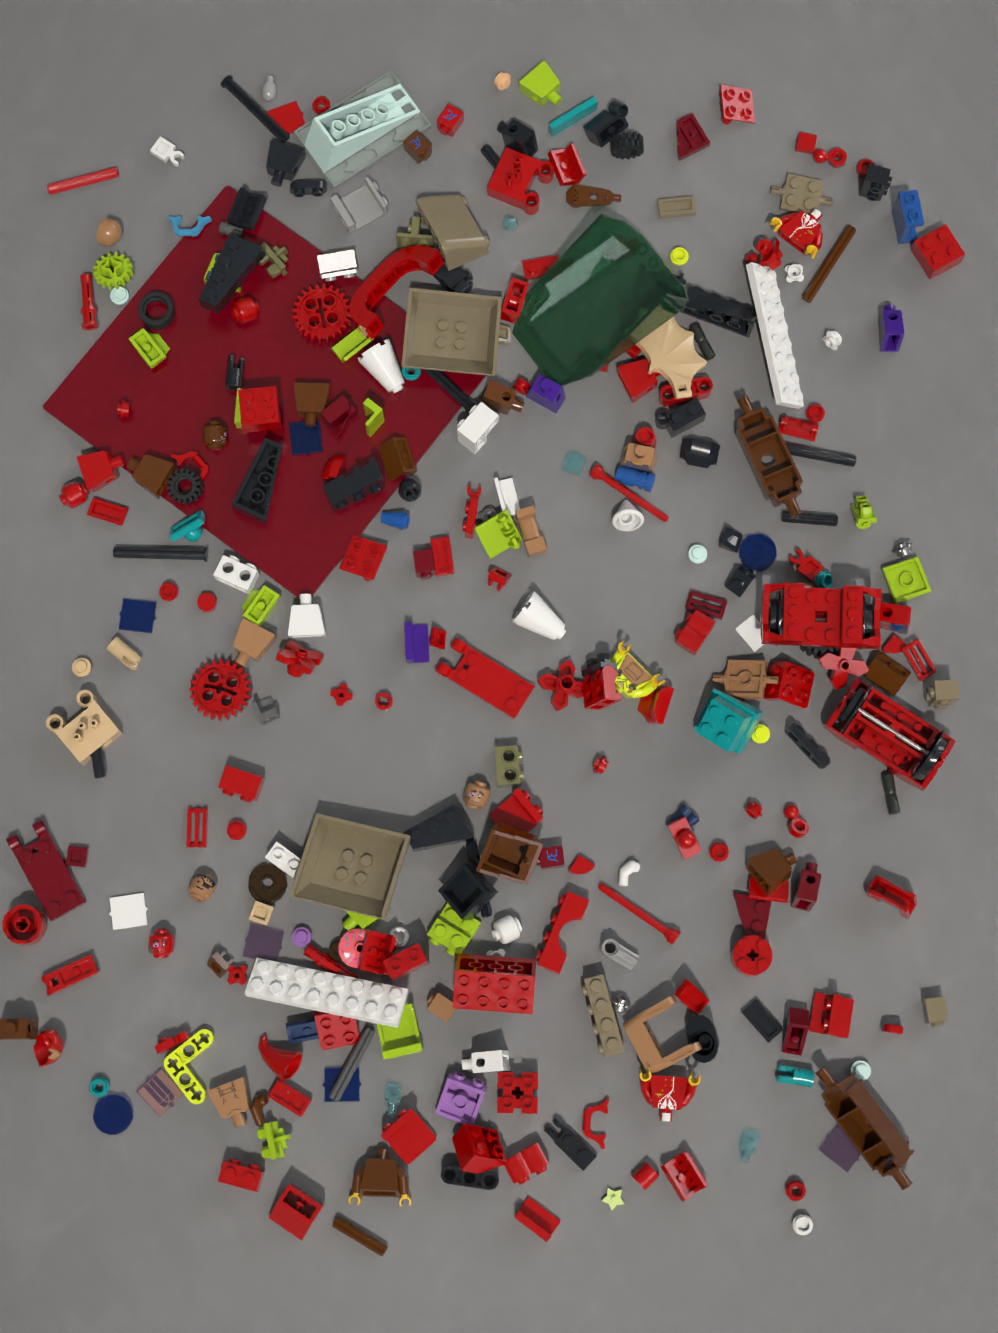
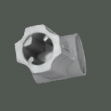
(620, 955)

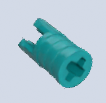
(799, 1077)

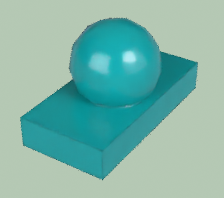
(188, 528)

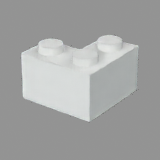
(474, 430)

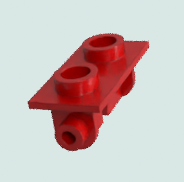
(798, 428)

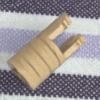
(124, 653)

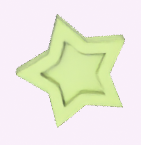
(613, 1198)

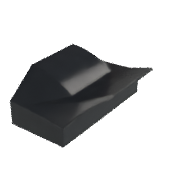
(699, 452)

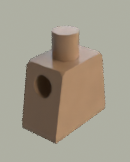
(252, 642)

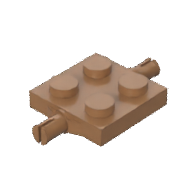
(746, 679)

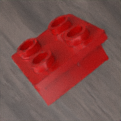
(375, 950)
(831, 1015)

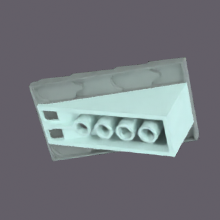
(361, 129)

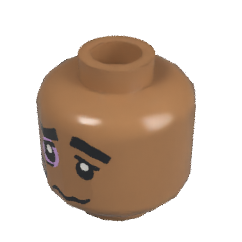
(476, 795)

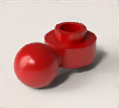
(821, 156)
(797, 827)

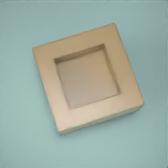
(261, 913)

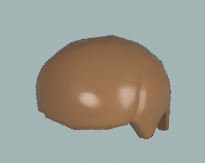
(109, 232)

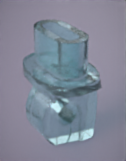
(392, 1102)
(748, 1149)

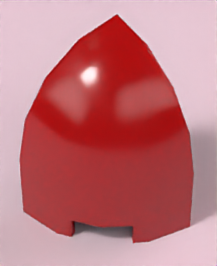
(333, 467)

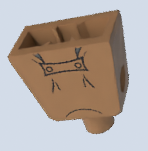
(231, 1100)

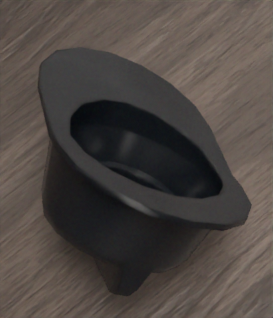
(702, 1030)

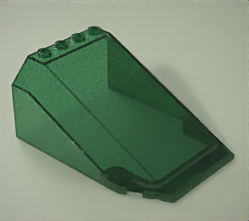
(597, 302)

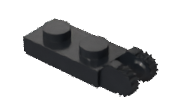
(807, 746)
(572, 1146)

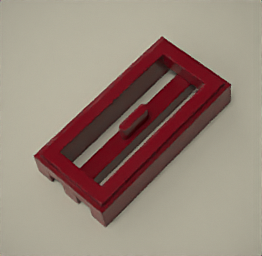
(709, 606)

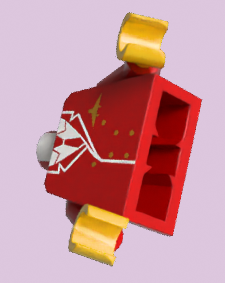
(800, 231)
(667, 1092)

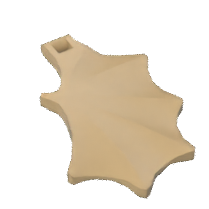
(673, 356)

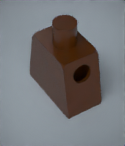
(500, 398)
(311, 400)
(152, 473)
(770, 869)
(18, 1029)

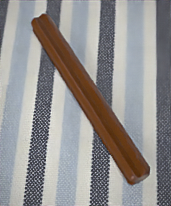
(829, 264)

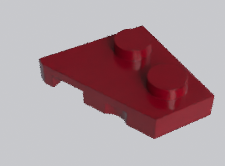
(690, 137)
(753, 914)

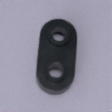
(303, 188)

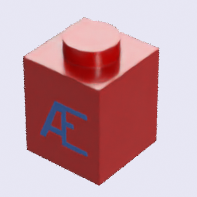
(450, 120)

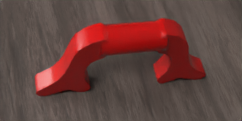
(197, 458)
(587, 1122)

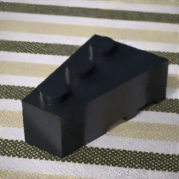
(440, 830)

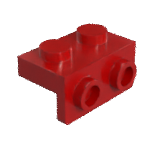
(567, 165)
(684, 1175)

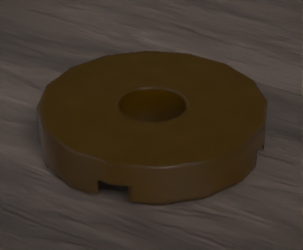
(279, 884)

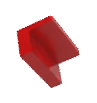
(537, 1219)

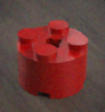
(25, 936)
(759, 947)

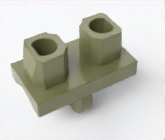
(277, 266)

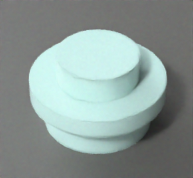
(119, 296)
(697, 554)
(862, 1070)

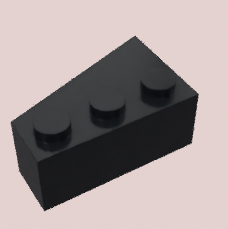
(354, 486)

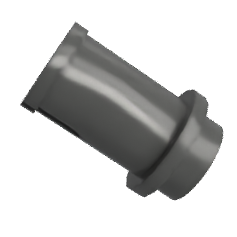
(227, 229)

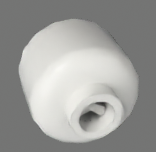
(506, 929)

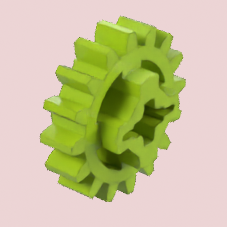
(104, 271)

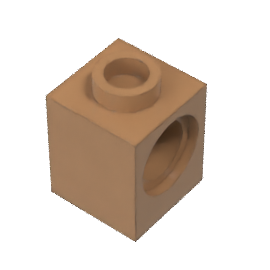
(441, 1007)

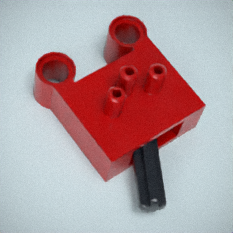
(514, 177)

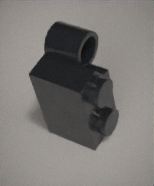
(607, 124)
(454, 280)
(681, 418)

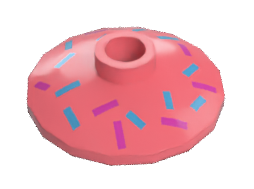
(348, 946)

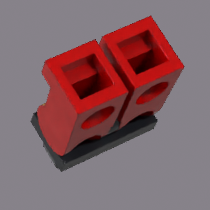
(600, 683)

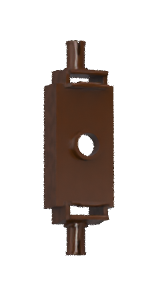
(767, 441)
(866, 1125)

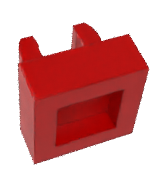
(499, 576)

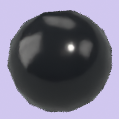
(409, 490)

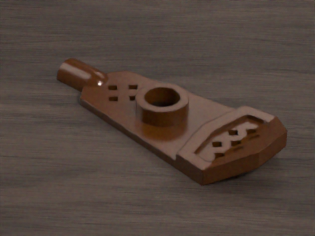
(586, 192)

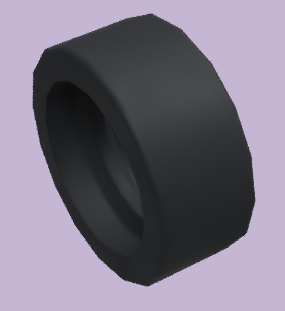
(154, 297)

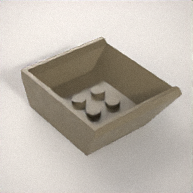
(452, 332)
(350, 866)

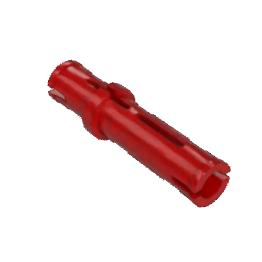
(323, 960)

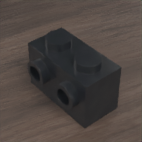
(875, 182)

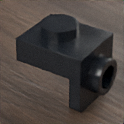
(740, 580)

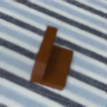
(397, 458)
(887, 673)

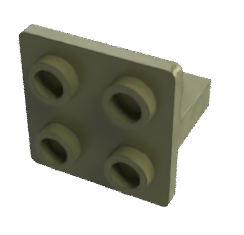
(413, 236)

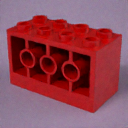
(494, 983)

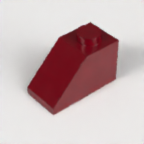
(795, 1031)

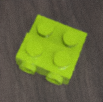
(452, 931)

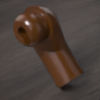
(256, 1108)

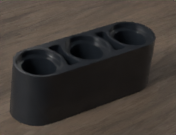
(459, 1178)

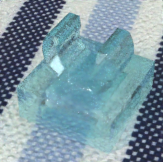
(574, 463)

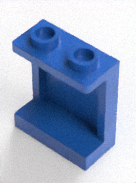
(907, 215)

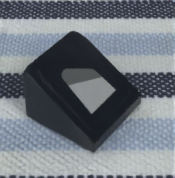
(731, 540)

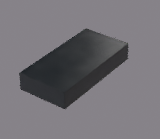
(762, 1021)

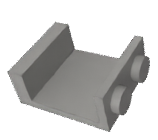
(360, 206)

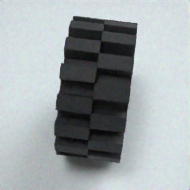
(627, 145)
(177, 479)

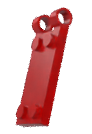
(487, 680)

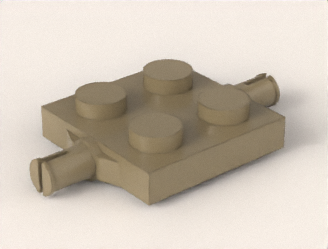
(801, 194)

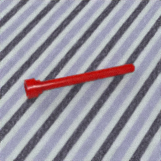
(599, 474)
(670, 934)

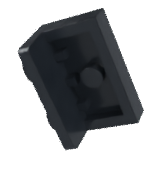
(246, 209)

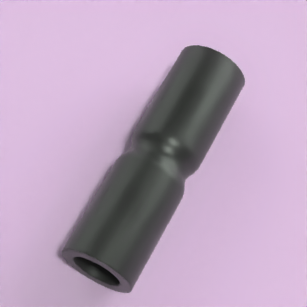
(701, 340)
(890, 791)

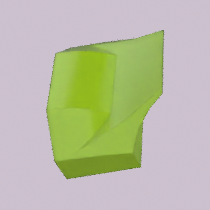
(150, 347)
(260, 605)

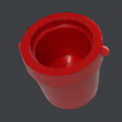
(645, 437)

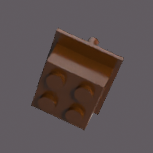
(510, 854)

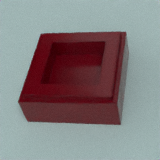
(77, 856)

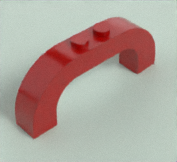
(383, 278)

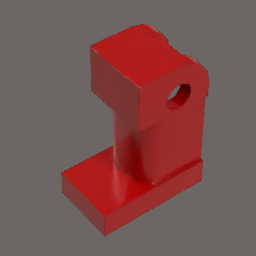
(889, 893)

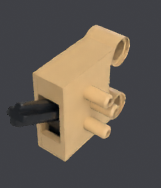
(87, 733)

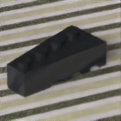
(232, 267)
(258, 485)

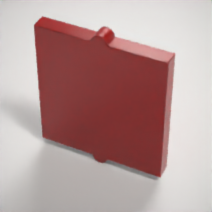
(287, 117)

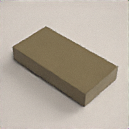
(676, 207)

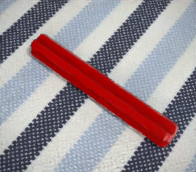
(83, 180)

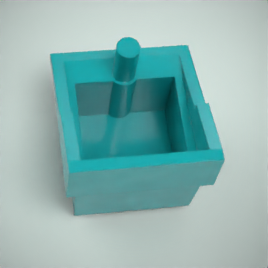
(728, 721)

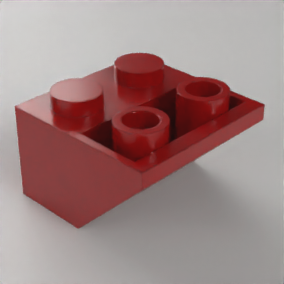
(478, 1148)
(296, 1211)

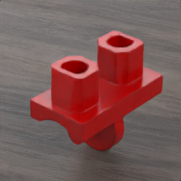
(769, 253)

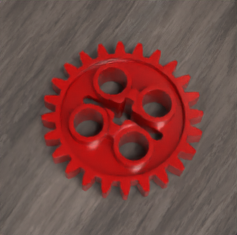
(305, 316)
(214, 706)

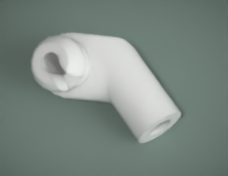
(624, 872)

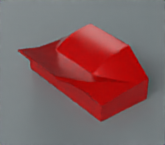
(656, 704)

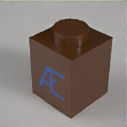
(417, 147)

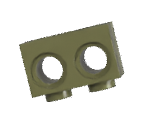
(504, 766)

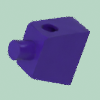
(891, 329)
(546, 393)

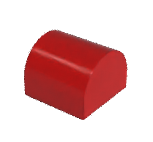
(645, 1176)

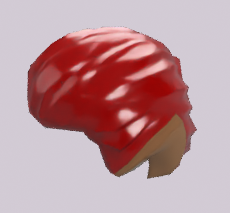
(48, 1047)

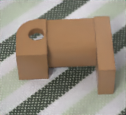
(529, 531)

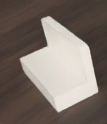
(506, 495)

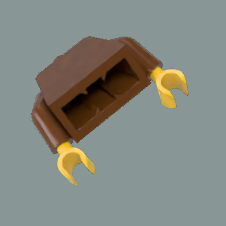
(380, 1179)

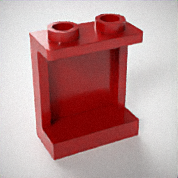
(405, 962)

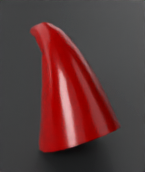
(281, 1062)

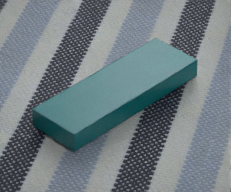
(573, 116)

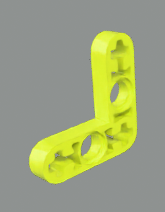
(183, 1060)

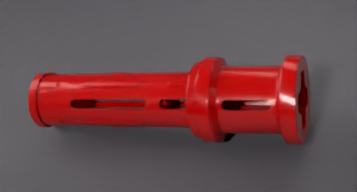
(88, 309)

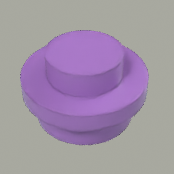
(301, 937)

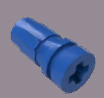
(633, 477)

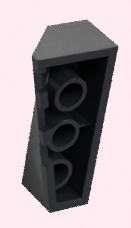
(719, 311)

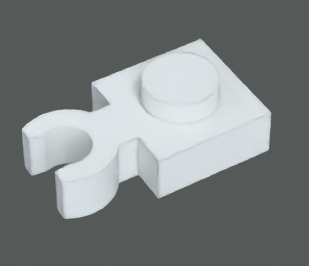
(165, 150)

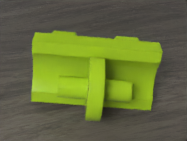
(863, 512)
(276, 1140)

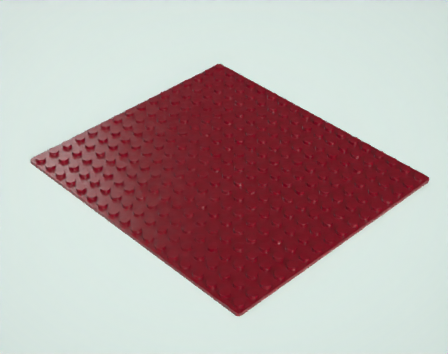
(188, 391)

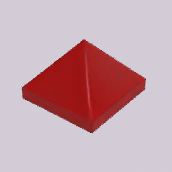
(437, 638)

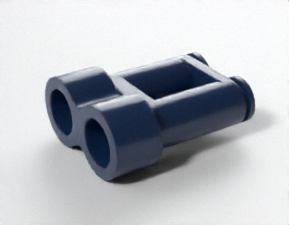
(684, 811)

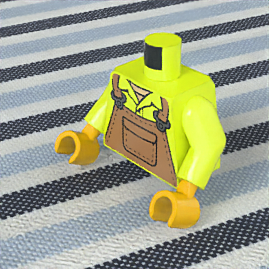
(631, 677)

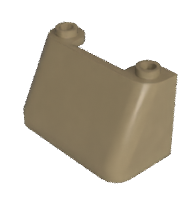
(452, 228)

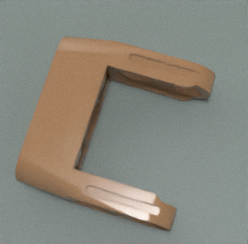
(646, 1044)

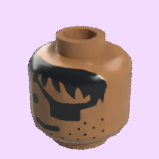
(202, 887)

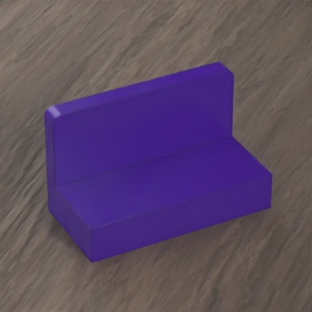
(416, 643)

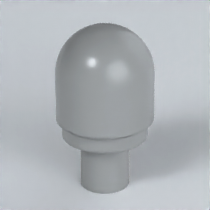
(269, 89)

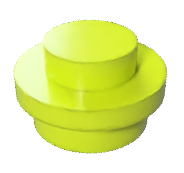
(679, 256)
(761, 734)

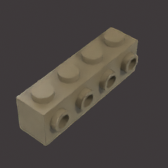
(603, 1014)

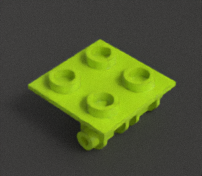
(498, 534)

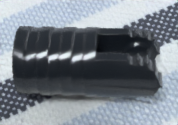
(234, 375)

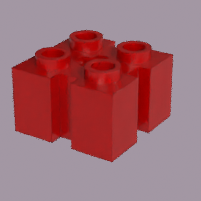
(527, 1102)

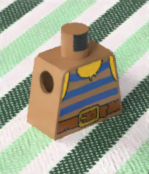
(639, 457)

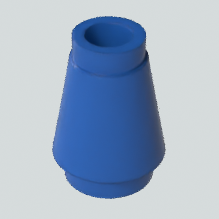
(396, 519)

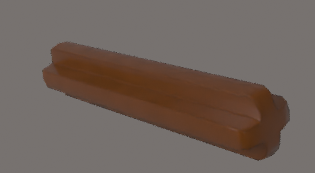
(359, 1236)

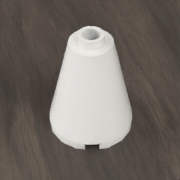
(383, 366)
(539, 618)

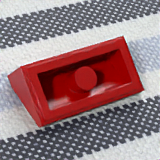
(778, 895)

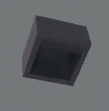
(467, 891)

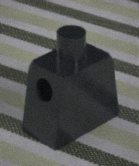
(518, 137)
(283, 161)

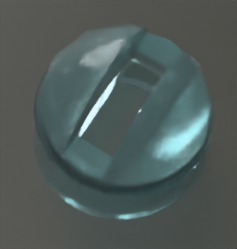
(510, 223)

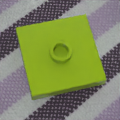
(906, 580)

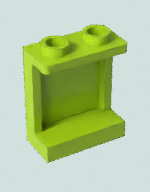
(401, 1040)

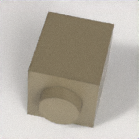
(935, 1011)

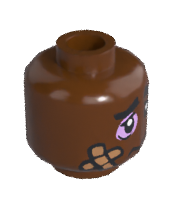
(214, 435)

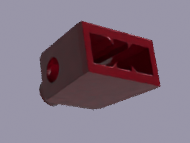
(806, 888)

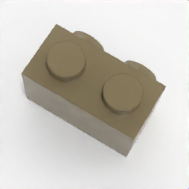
(942, 694)

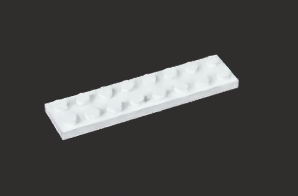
(775, 336)
(327, 992)

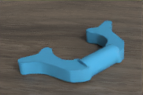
(202, 221)

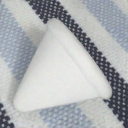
(627, 517)

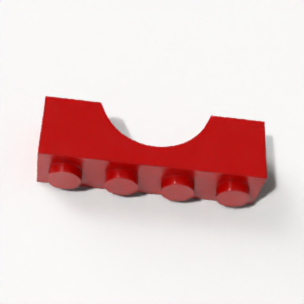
(571, 909)

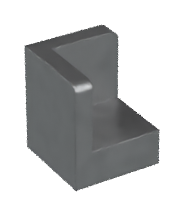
(265, 710)

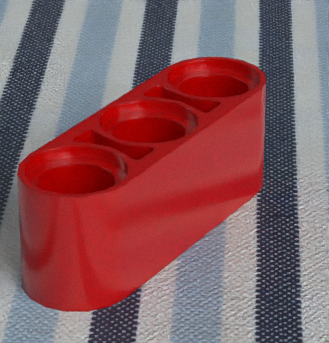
(696, 392)

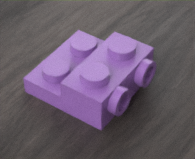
(461, 1098)

